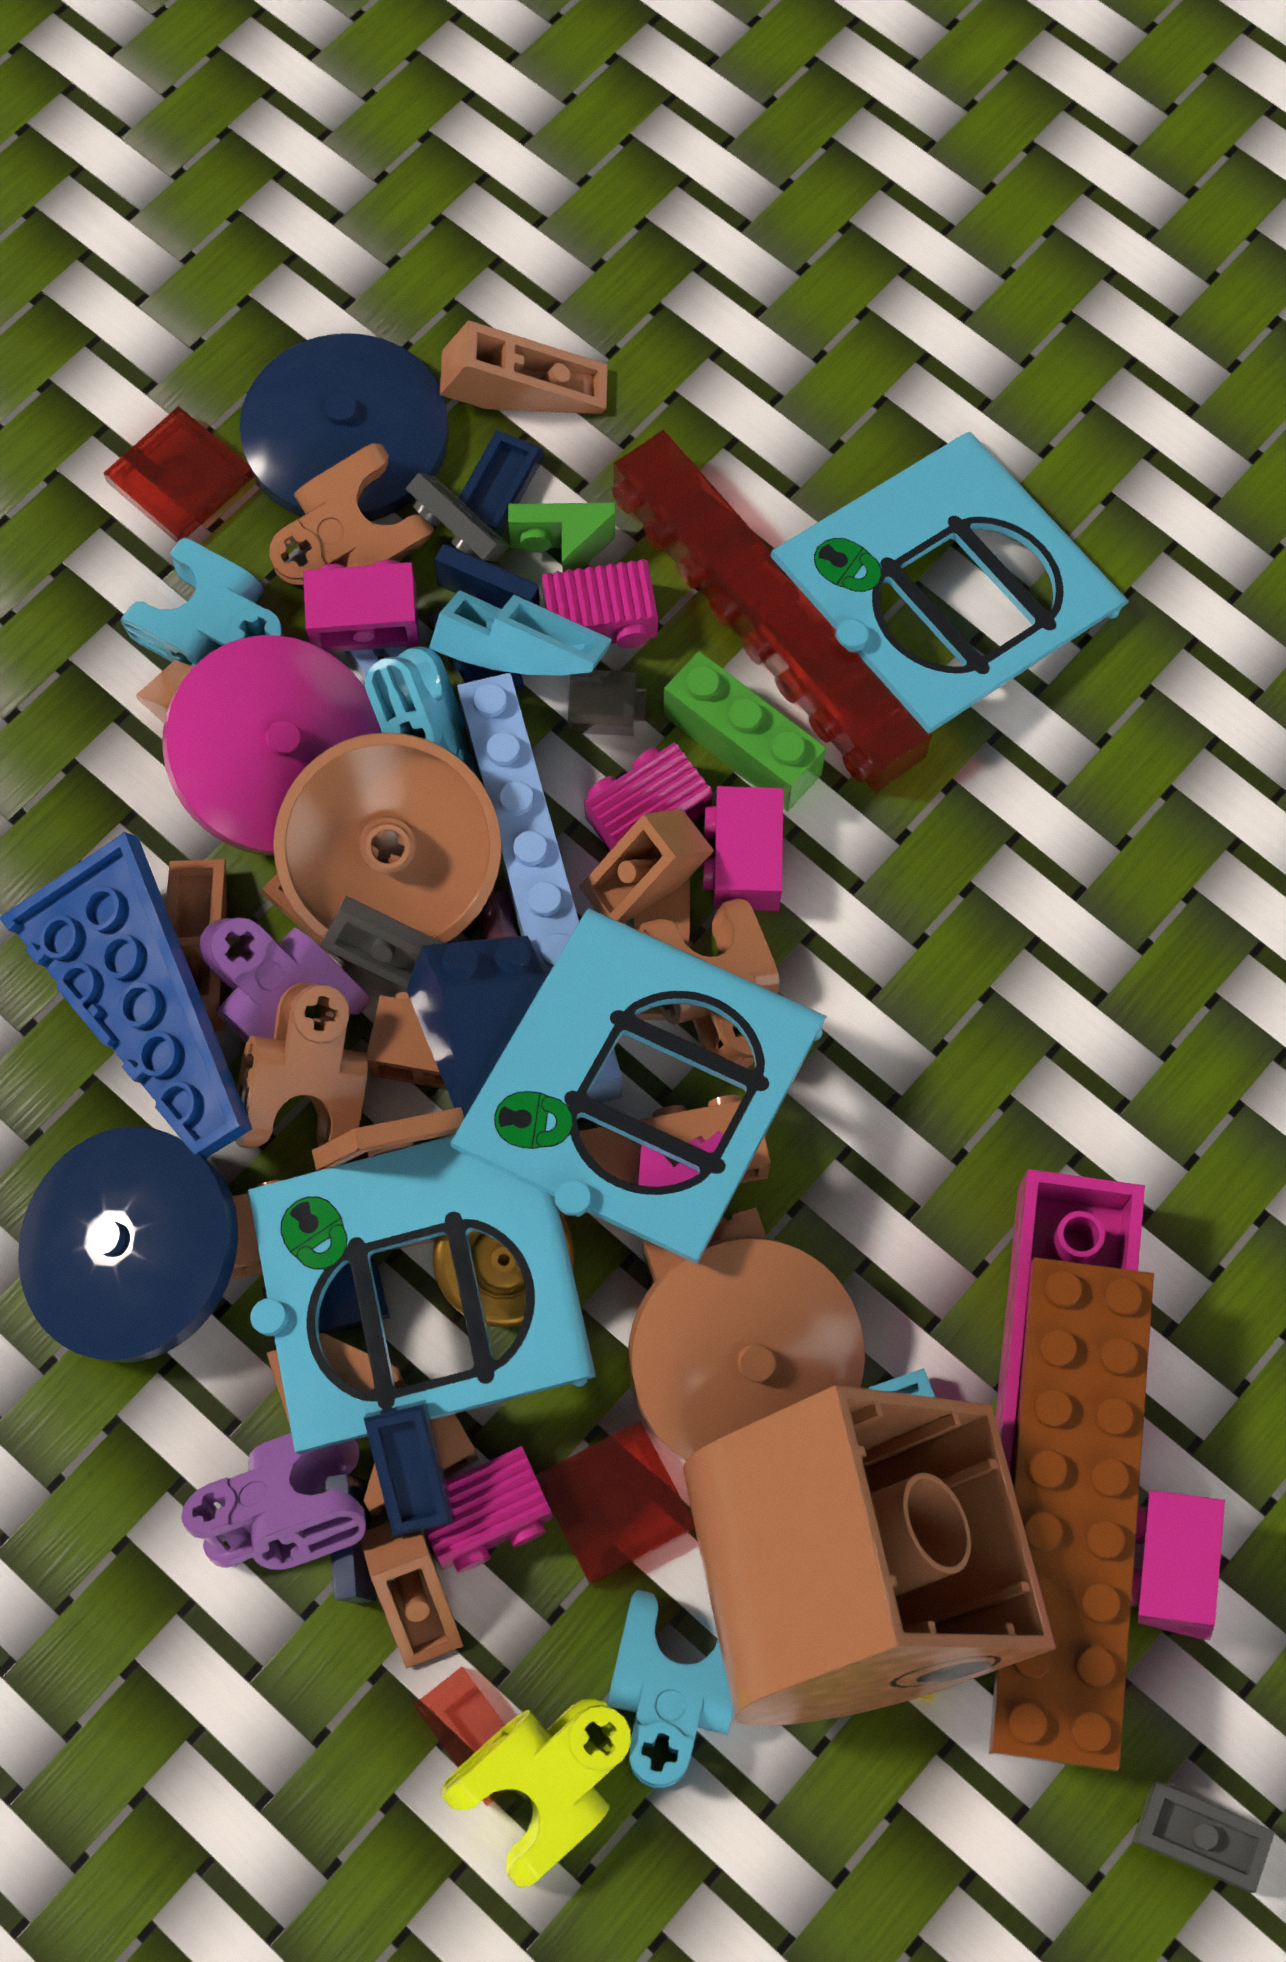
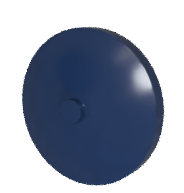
(333, 400)
(127, 1245)

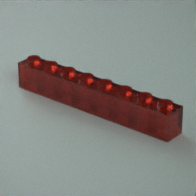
(768, 612)

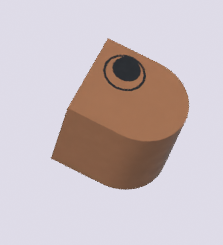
(862, 1554)

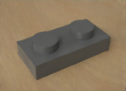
(440, 505)
(375, 941)
(1203, 1837)

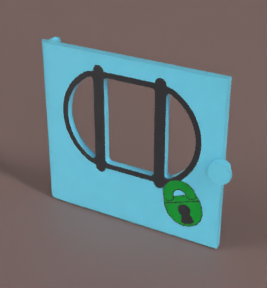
(935, 500)
(543, 1079)
(390, 1200)

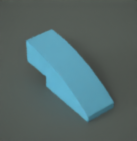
(516, 638)

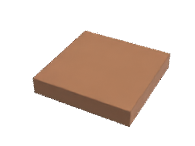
(387, 1137)

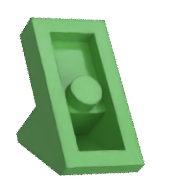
(575, 527)

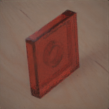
(178, 474)
(615, 1502)

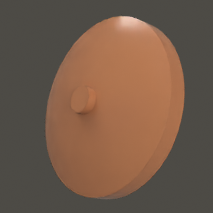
(392, 829)
(739, 1340)

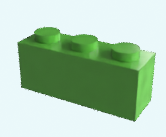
(742, 729)

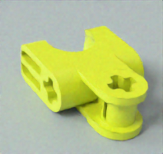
(556, 1773)

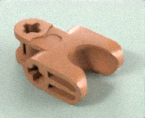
(336, 527)
(741, 952)
(304, 1060)

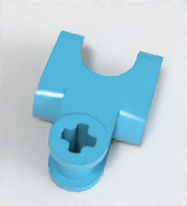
(214, 616)
(417, 699)
(665, 1695)

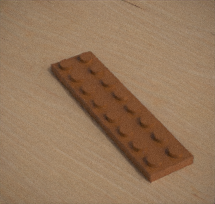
(1078, 1508)

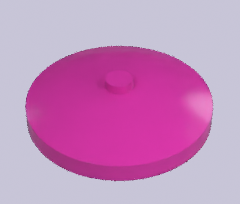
(251, 725)

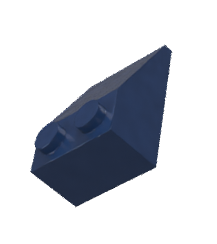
(471, 1005)

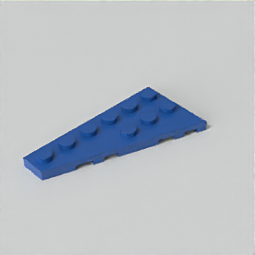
(128, 979)

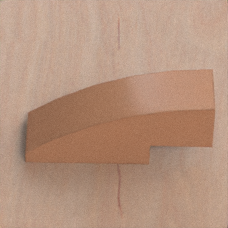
(193, 902)

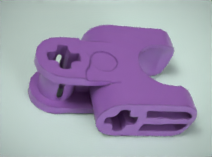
(267, 972)
(278, 1507)

